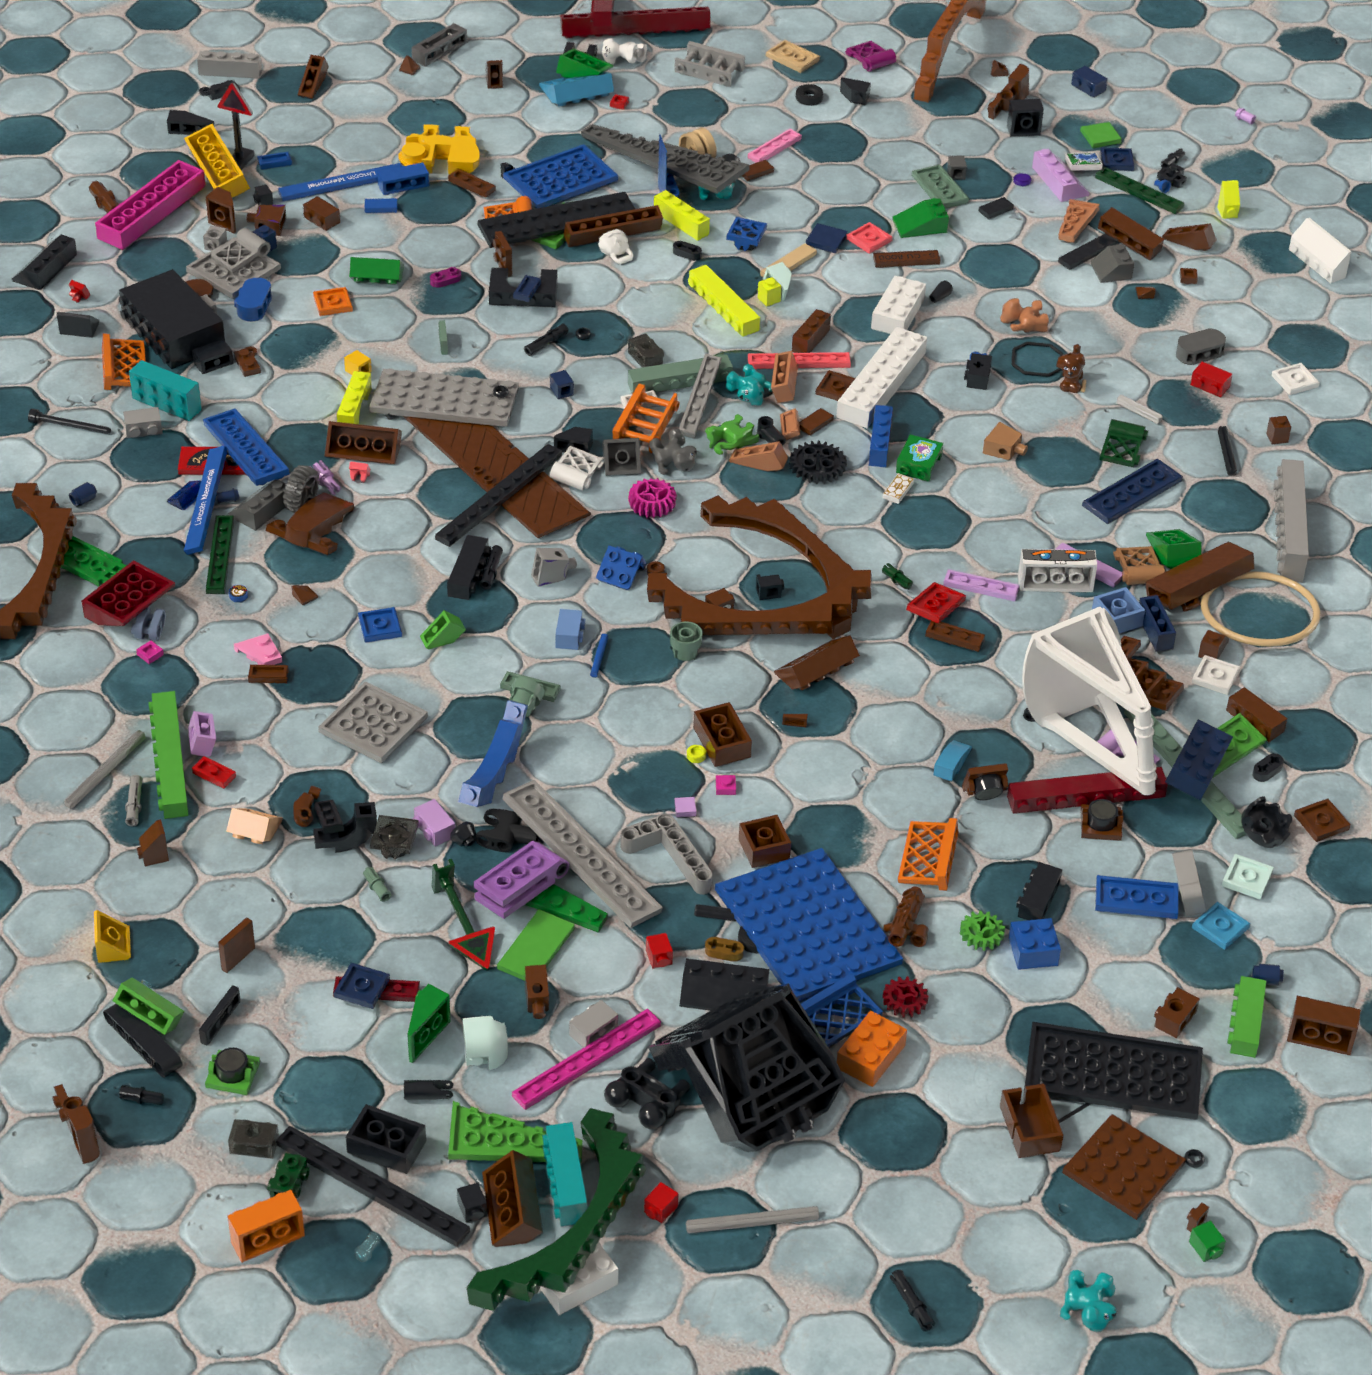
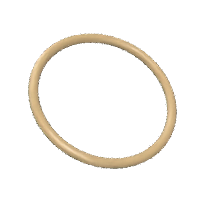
(1265, 642)

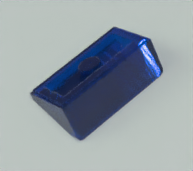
(185, 496)

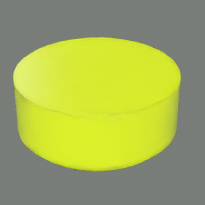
(696, 753)

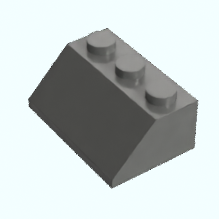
(261, 505)

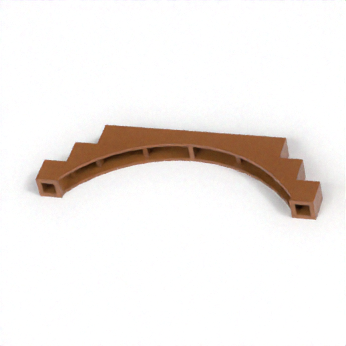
(938, 42)

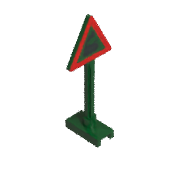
(474, 945)

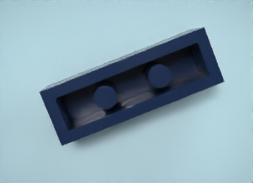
(1157, 624)

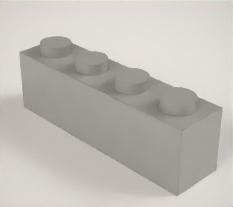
(229, 64)

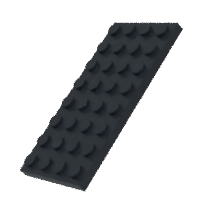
(1115, 1070)

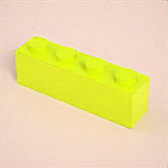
(682, 215)

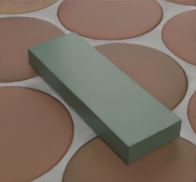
(551, 689)

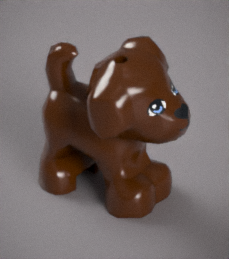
(1072, 368)

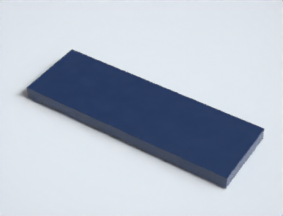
(1132, 491)

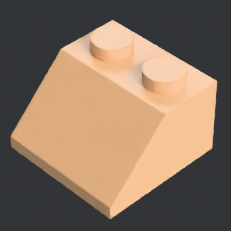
(253, 824)

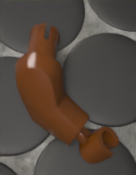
(301, 807)

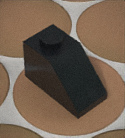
(855, 90)
(576, 437)

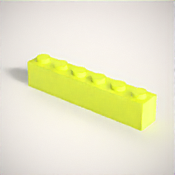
(724, 300)

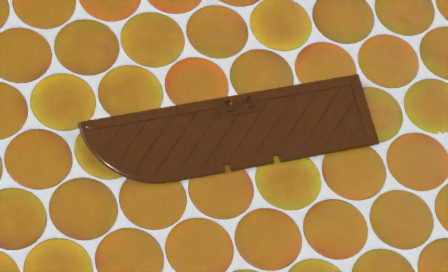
(488, 459)

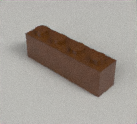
(1131, 233)

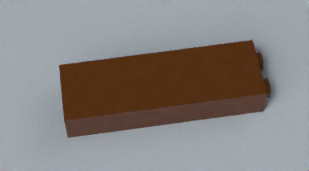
(1200, 574)

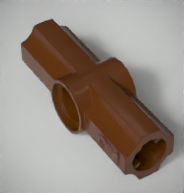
(104, 198)

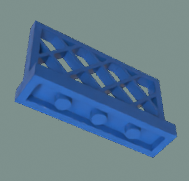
(836, 994)

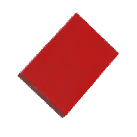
(936, 602)

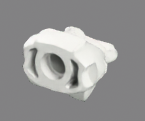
(615, 244)

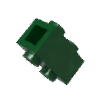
(289, 1175)

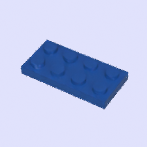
(1136, 897)

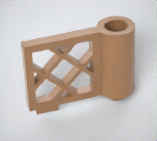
(1140, 572)

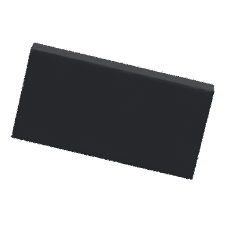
(996, 208)

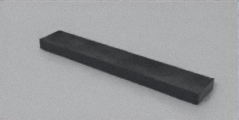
(1087, 251)

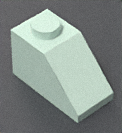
(781, 274)

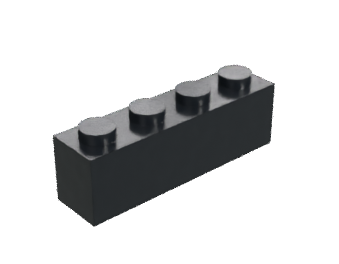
(468, 567)

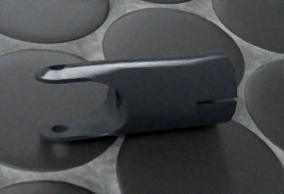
(427, 1089)

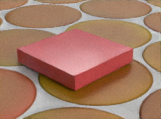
(869, 237)

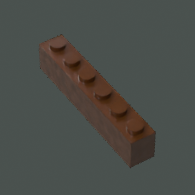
(630, 222)

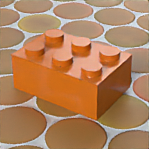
(871, 1048)
(266, 1225)

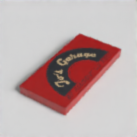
(193, 462)

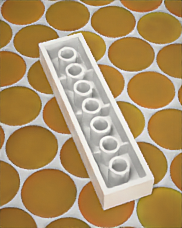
(881, 376)

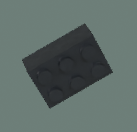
(386, 1139)

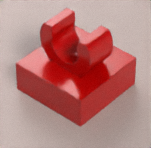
(78, 290)

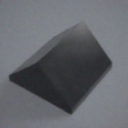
(77, 324)

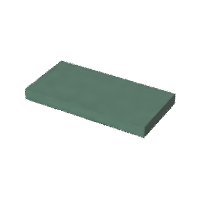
(939, 184)

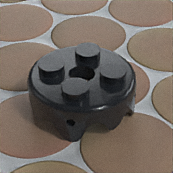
(1272, 816)

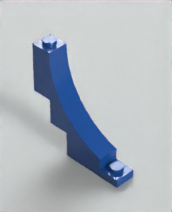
(503, 750)

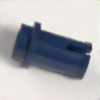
(226, 496)

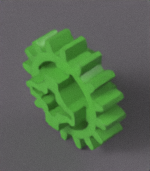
(982, 930)

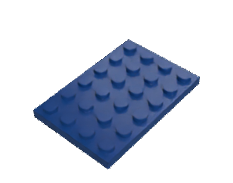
(560, 176)

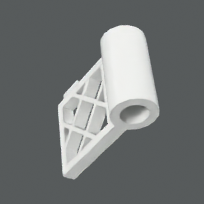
(572, 474)

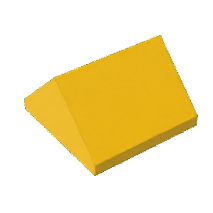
(111, 938)

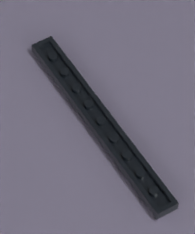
(498, 495)
(374, 1186)

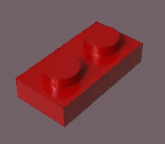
(214, 772)

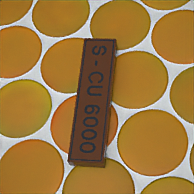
(906, 258)

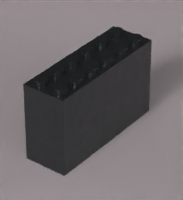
(170, 317)

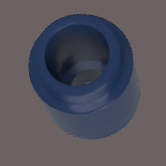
(83, 494)
(1268, 972)

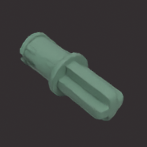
(377, 884)

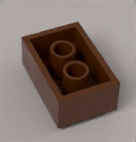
(722, 734)
(1323, 1025)

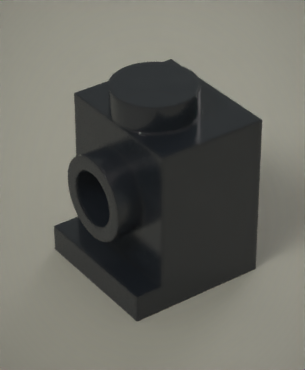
(769, 586)

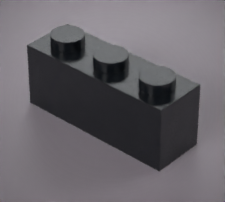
(1039, 892)

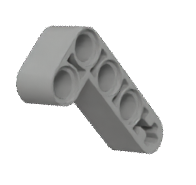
(1189, 882)

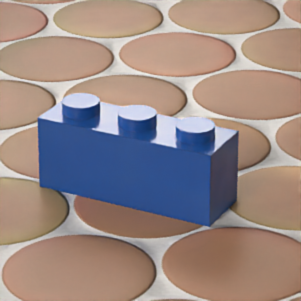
(403, 178)

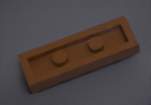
(471, 183)
(955, 635)

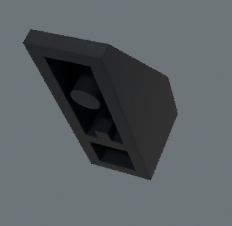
(185, 122)

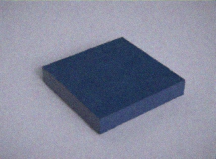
(1117, 159)
(826, 238)
(361, 985)

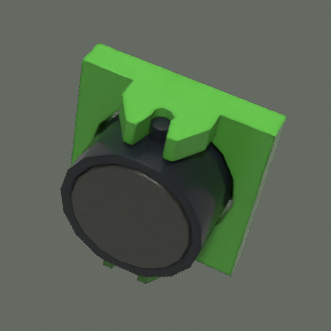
(233, 1069)

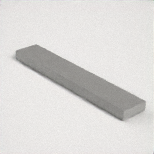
(699, 395)

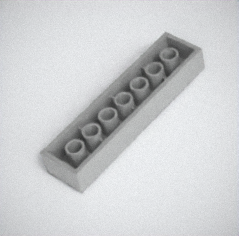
(1291, 520)

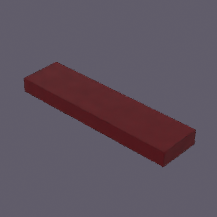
(395, 990)

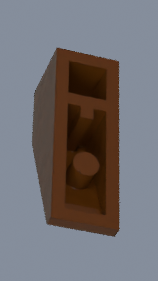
(313, 76)
(1193, 236)

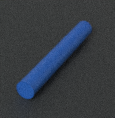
(599, 655)

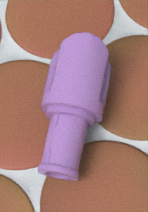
(326, 477)

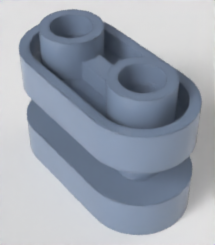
(142, 622)

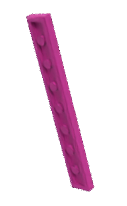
(586, 1059)

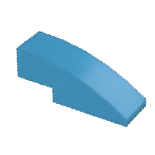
(951, 760)

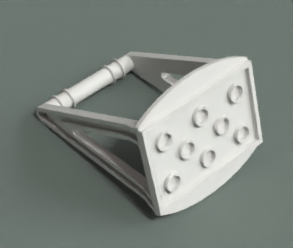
(1078, 668)

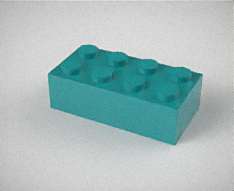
(165, 390)
(564, 1173)

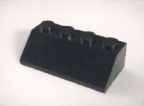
(47, 263)
(715, 983)

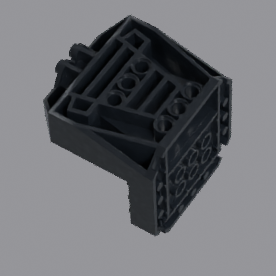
(755, 1067)

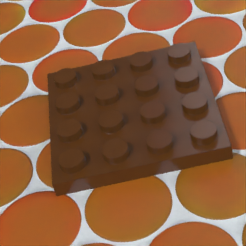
(1124, 1166)

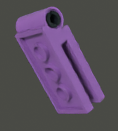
(519, 879)

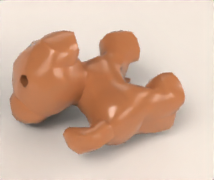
(1029, 317)

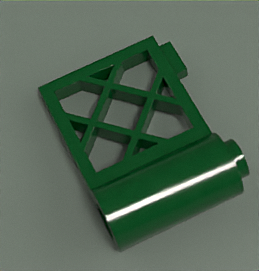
(1125, 434)

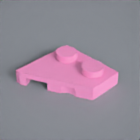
(260, 649)

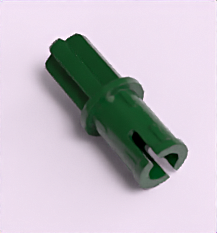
(897, 576)

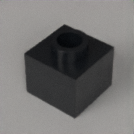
(263, 195)

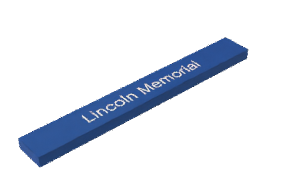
(332, 183)
(205, 500)

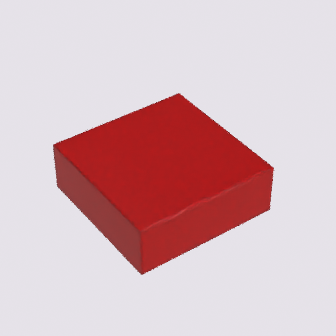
(619, 102)

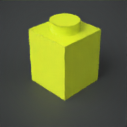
(769, 291)

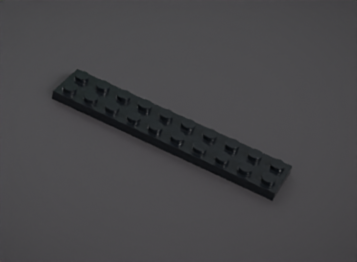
(551, 219)

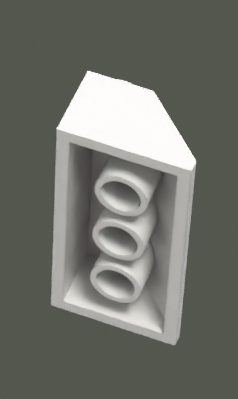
(1320, 251)

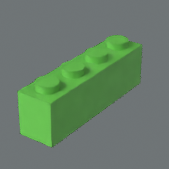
(1247, 1017)

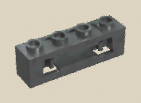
(440, 44)

